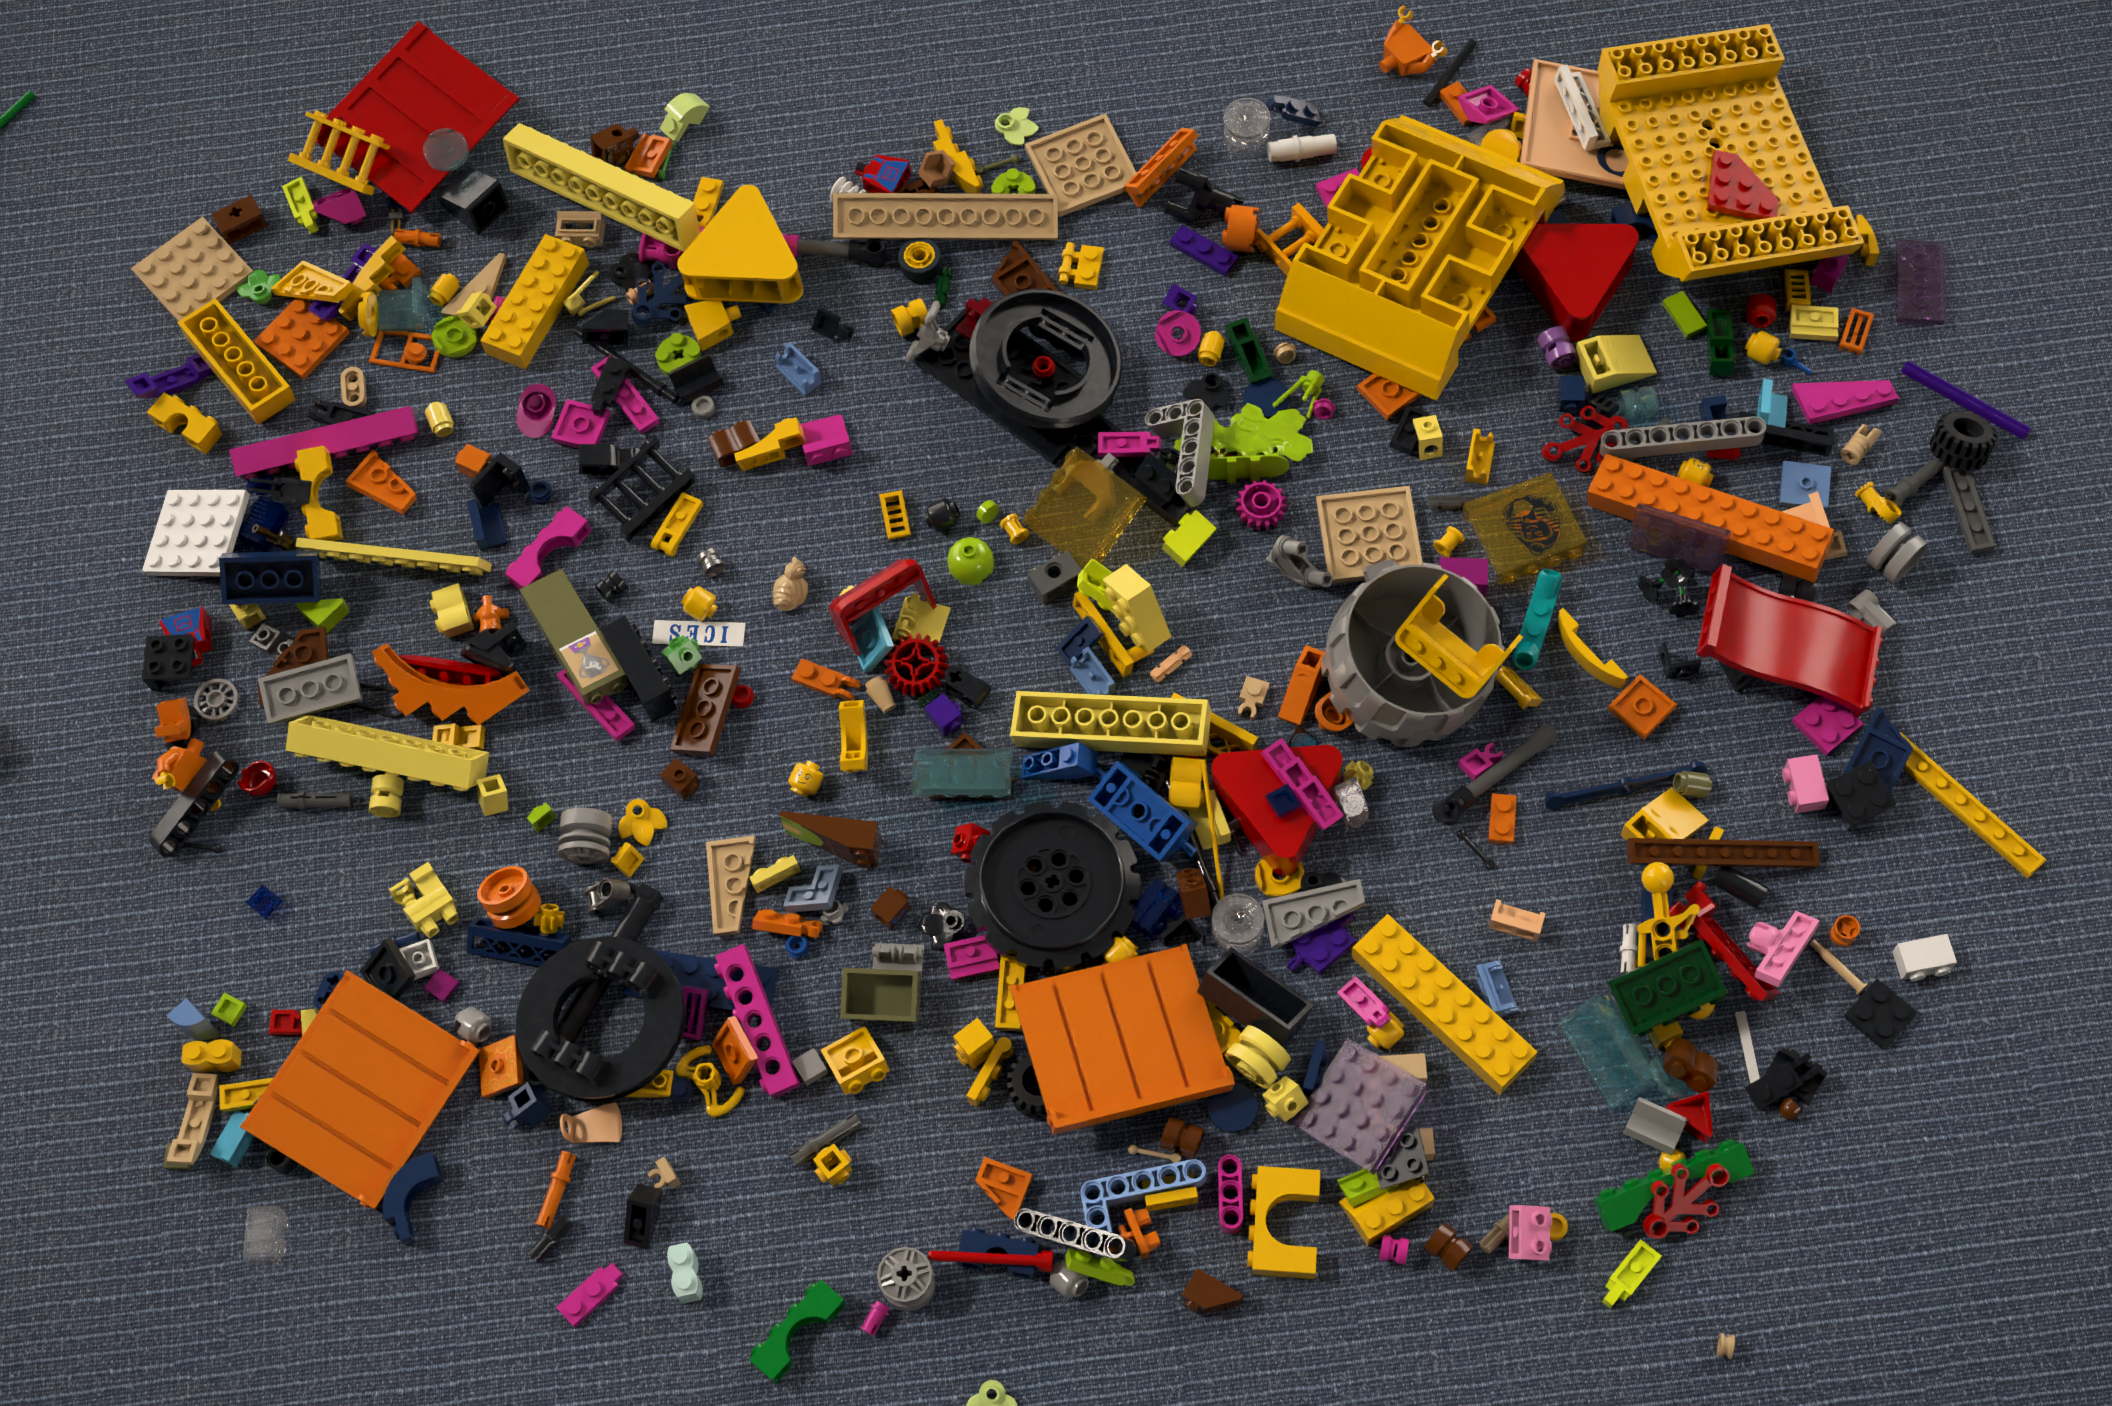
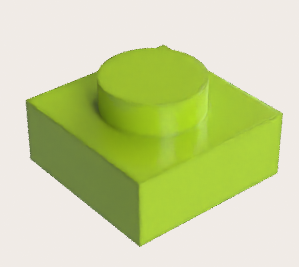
(541, 817)
(229, 1009)

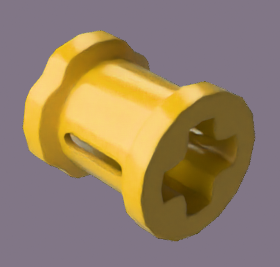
(1014, 529)
(1448, 541)

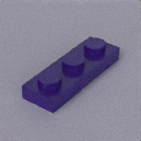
(1203, 250)

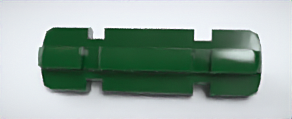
(943, 286)

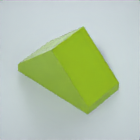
(324, 613)

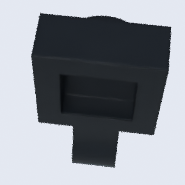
(828, 325)

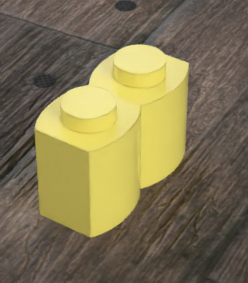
(451, 611)

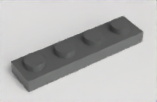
(1968, 510)

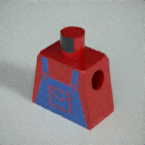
(884, 174)
(193, 622)

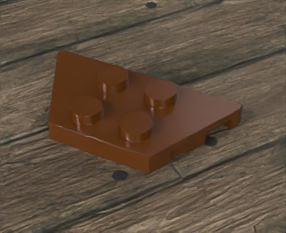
(1019, 273)

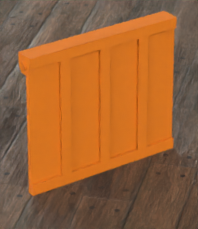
(1120, 1039)
(360, 1089)

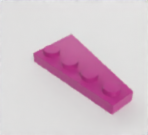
(1839, 399)

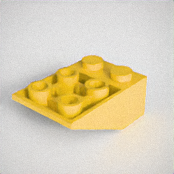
(1665, 818)

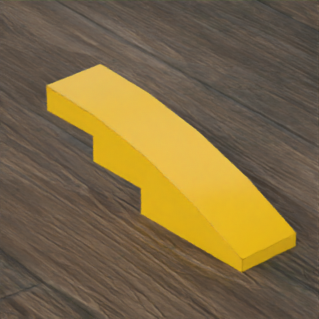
(371, 275)

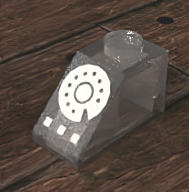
(1351, 803)

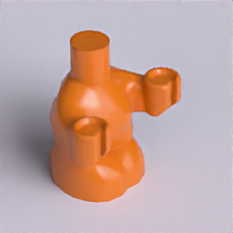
(490, 615)

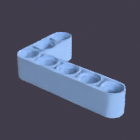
(1132, 1192)

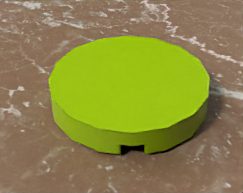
(453, 337)

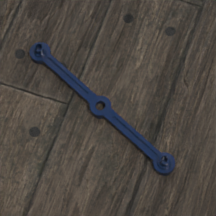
(1556, 800)

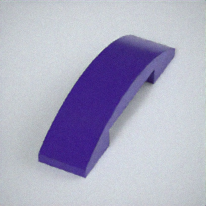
(327, 310)
(170, 381)

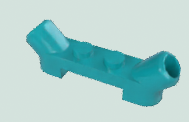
(1537, 619)

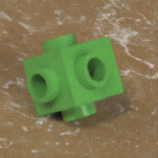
(682, 654)

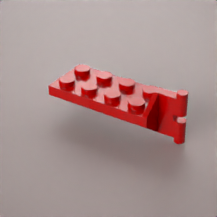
(1723, 946)

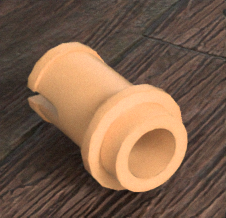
(632, 294)

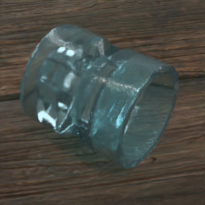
(1638, 403)

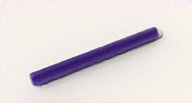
(1965, 399)

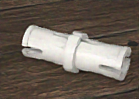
(1629, 948)

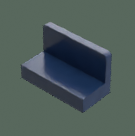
(487, 525)

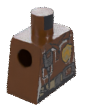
(614, 144)

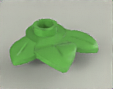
(258, 286)

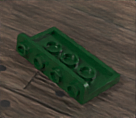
(1668, 988)

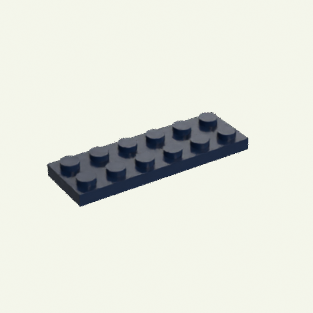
(701, 974)

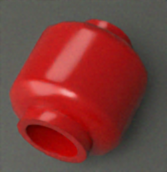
(1761, 310)

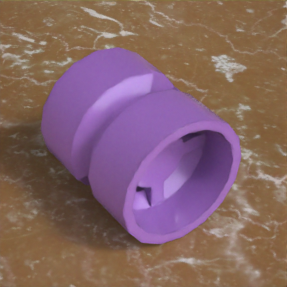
(1557, 347)

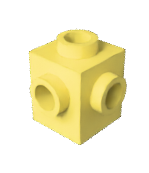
(1284, 1099)

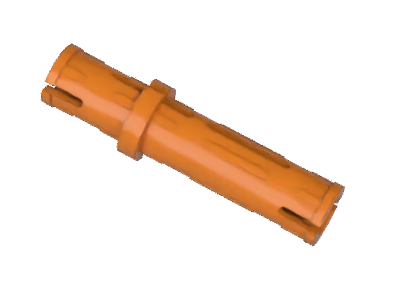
(556, 1189)

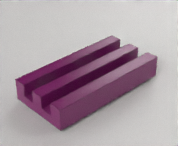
(702, 1011)

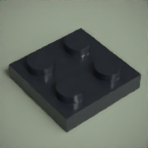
(388, 970)
(1880, 1014)

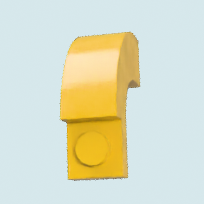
(853, 736)

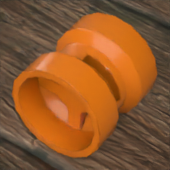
(1846, 925)

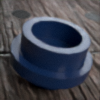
(540, 492)
(681, 1090)

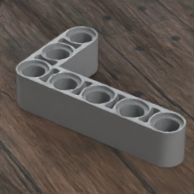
(1196, 425)

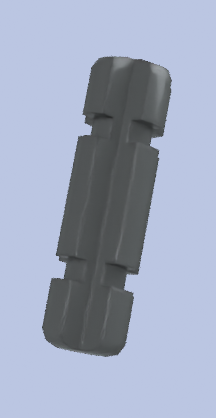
(1448, 501)

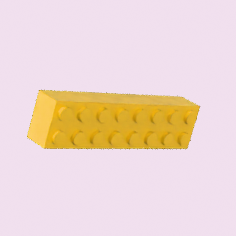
(1444, 1004)

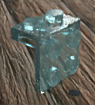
(403, 308)

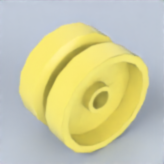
(1257, 1057)

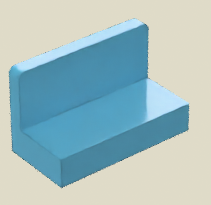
(1771, 407)
(232, 1141)

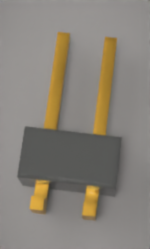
(395, 217)

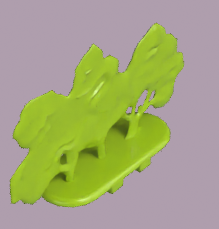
(1255, 434)

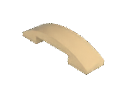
(196, 1121)

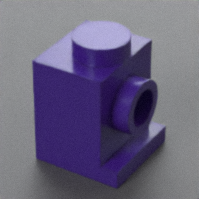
(1178, 294)

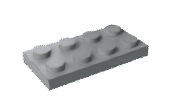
(310, 689)

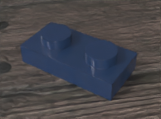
(1084, 635)
(1318, 1058)

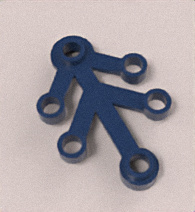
(661, 296)

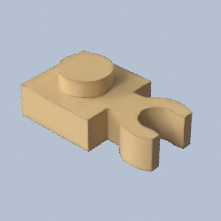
(1253, 694)

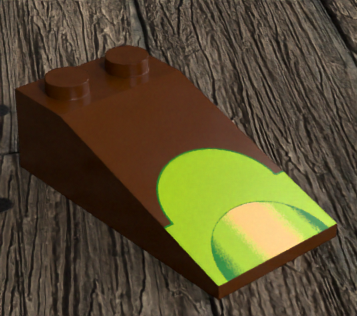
(846, 838)

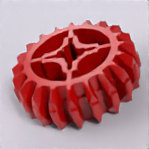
(916, 646)

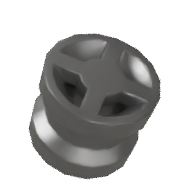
(710, 562)

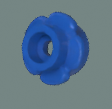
(796, 940)

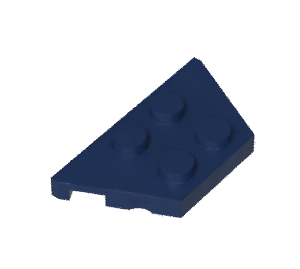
(1883, 747)

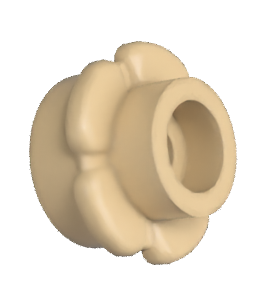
(1285, 352)

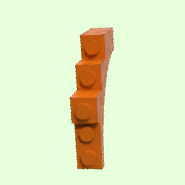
(445, 699)

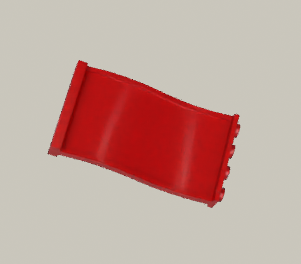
(1790, 641)

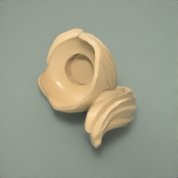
(790, 589)

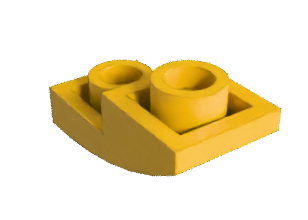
(1870, 247)

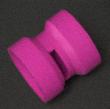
(1388, 1246)

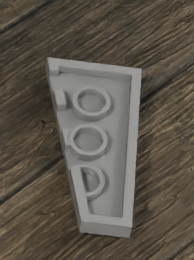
(1306, 911)

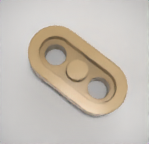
(353, 390)

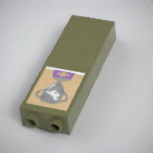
(574, 637)

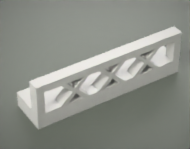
(1578, 112)

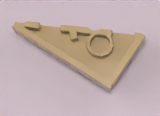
(485, 281)

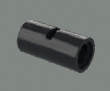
(1740, 886)

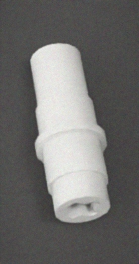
(1301, 147)

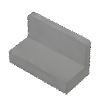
(1655, 1126)

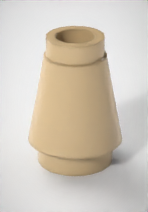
(880, 693)

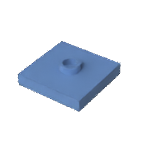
(1803, 479)

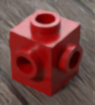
(965, 840)

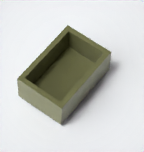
(880, 994)

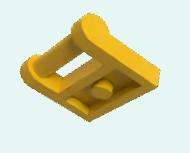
(1518, 688)

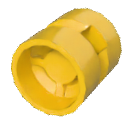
(909, 317)

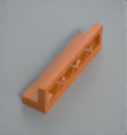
(1159, 163)

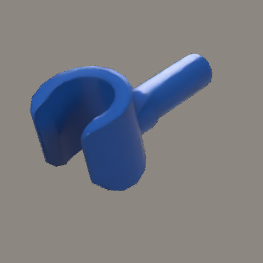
(1792, 361)

